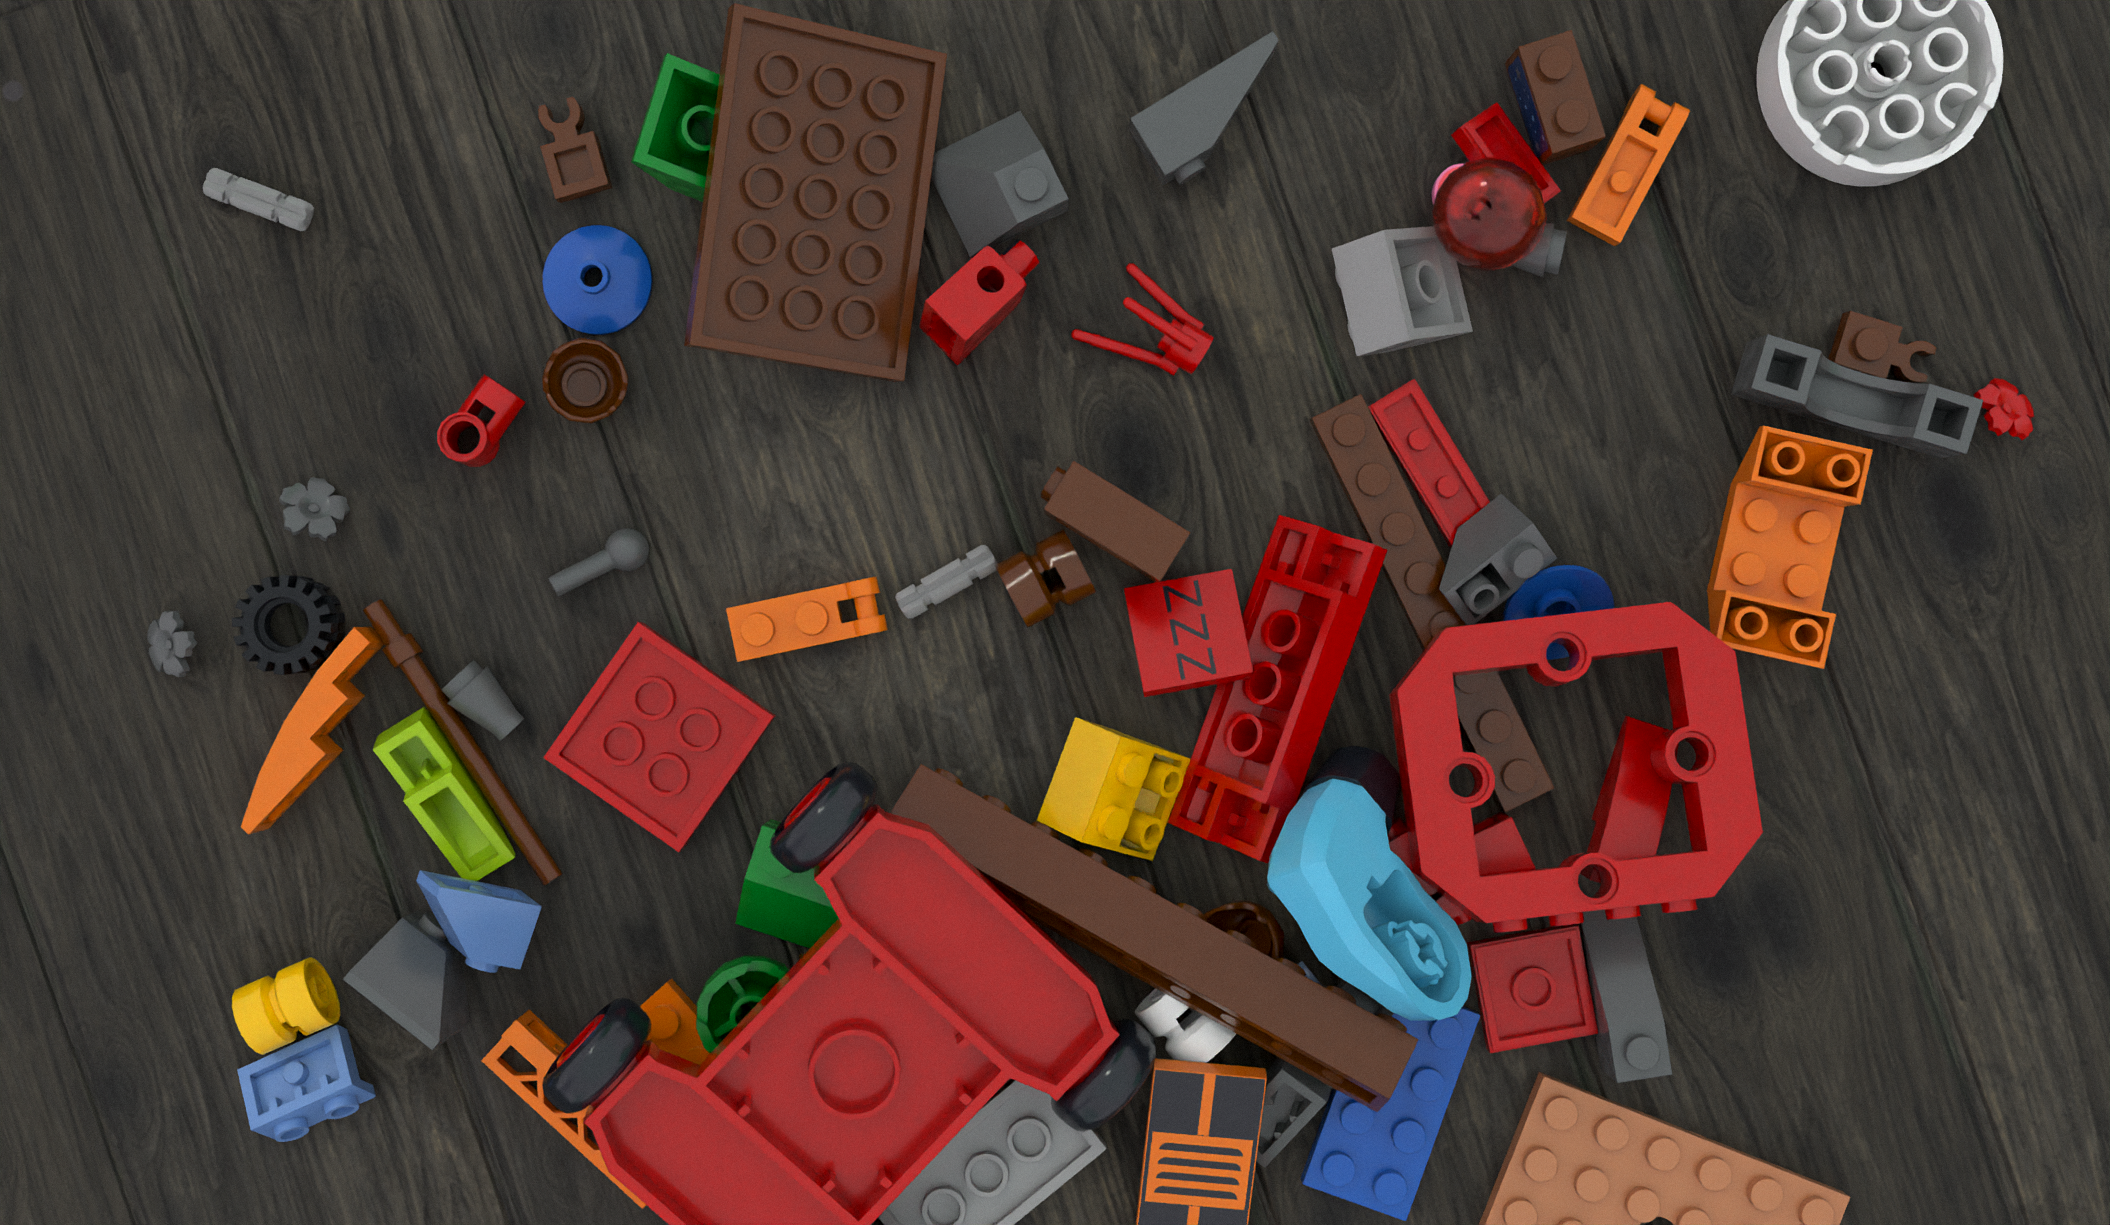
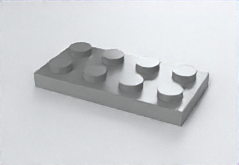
(997, 1164)

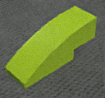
(444, 795)

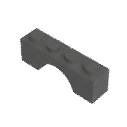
(1885, 409)

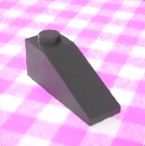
(1190, 122)
(1624, 999)

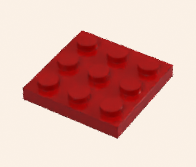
(659, 736)

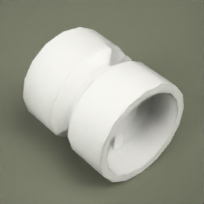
(1191, 1040)

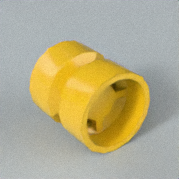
(275, 1009)

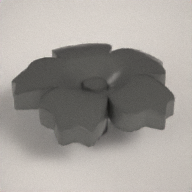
(313, 507)
(170, 644)

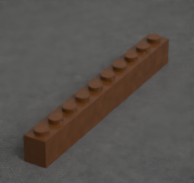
(1166, 942)

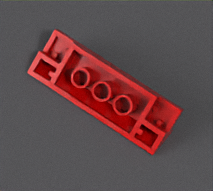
(1268, 726)

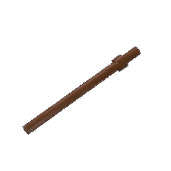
(404, 653)

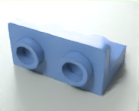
(303, 1085)

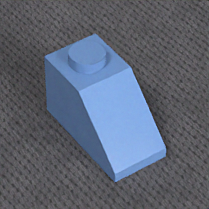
(482, 919)

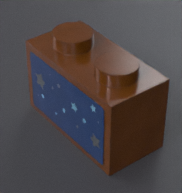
(1555, 98)

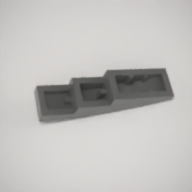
(1295, 1096)

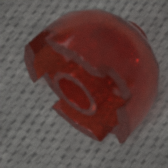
(1506, 230)

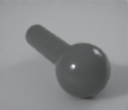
(624, 550)

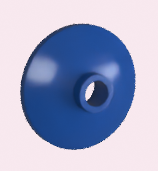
(619, 295)
(1570, 586)

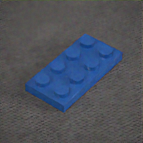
(1383, 1154)

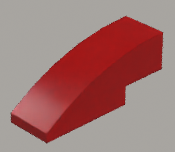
(1631, 799)

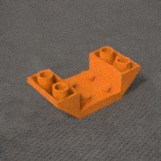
(1782, 544)

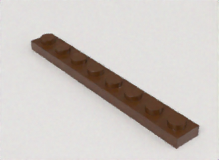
(1415, 576)

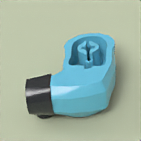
(1360, 899)

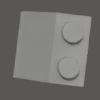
(1400, 290)

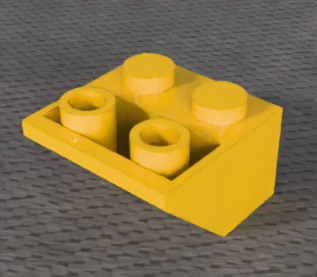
(1113, 790)

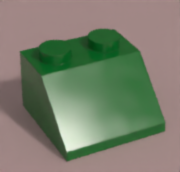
(679, 127)
(782, 901)

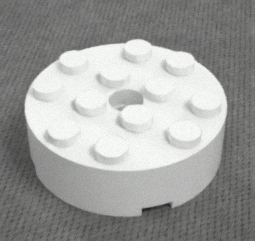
(1871, 128)

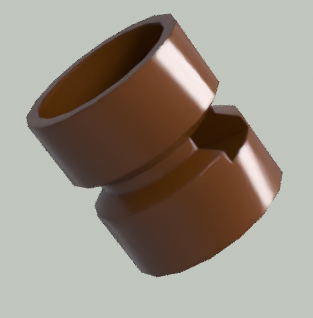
(1027, 588)

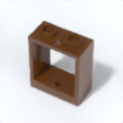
(1113, 520)

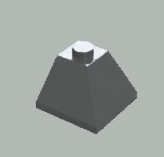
(997, 184)
(416, 979)

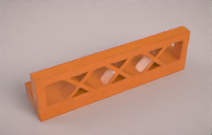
(541, 1048)

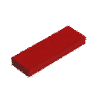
(1428, 458)

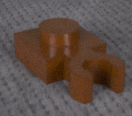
(574, 159)
(1874, 348)

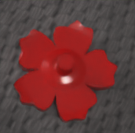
(2006, 409)

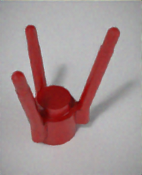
(1181, 341)

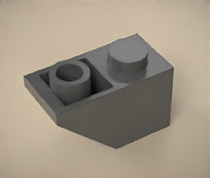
(1492, 559)

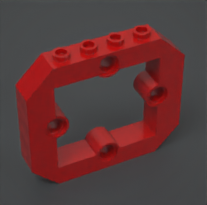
(1704, 712)

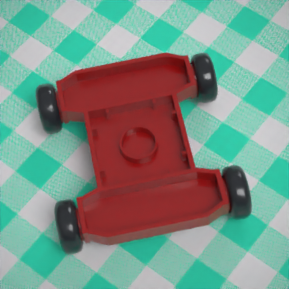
(863, 1047)

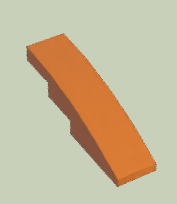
(303, 742)

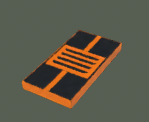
(1200, 1143)

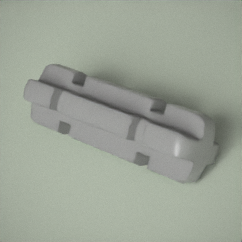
(258, 199)
(946, 581)

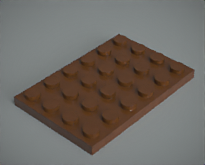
(815, 196)

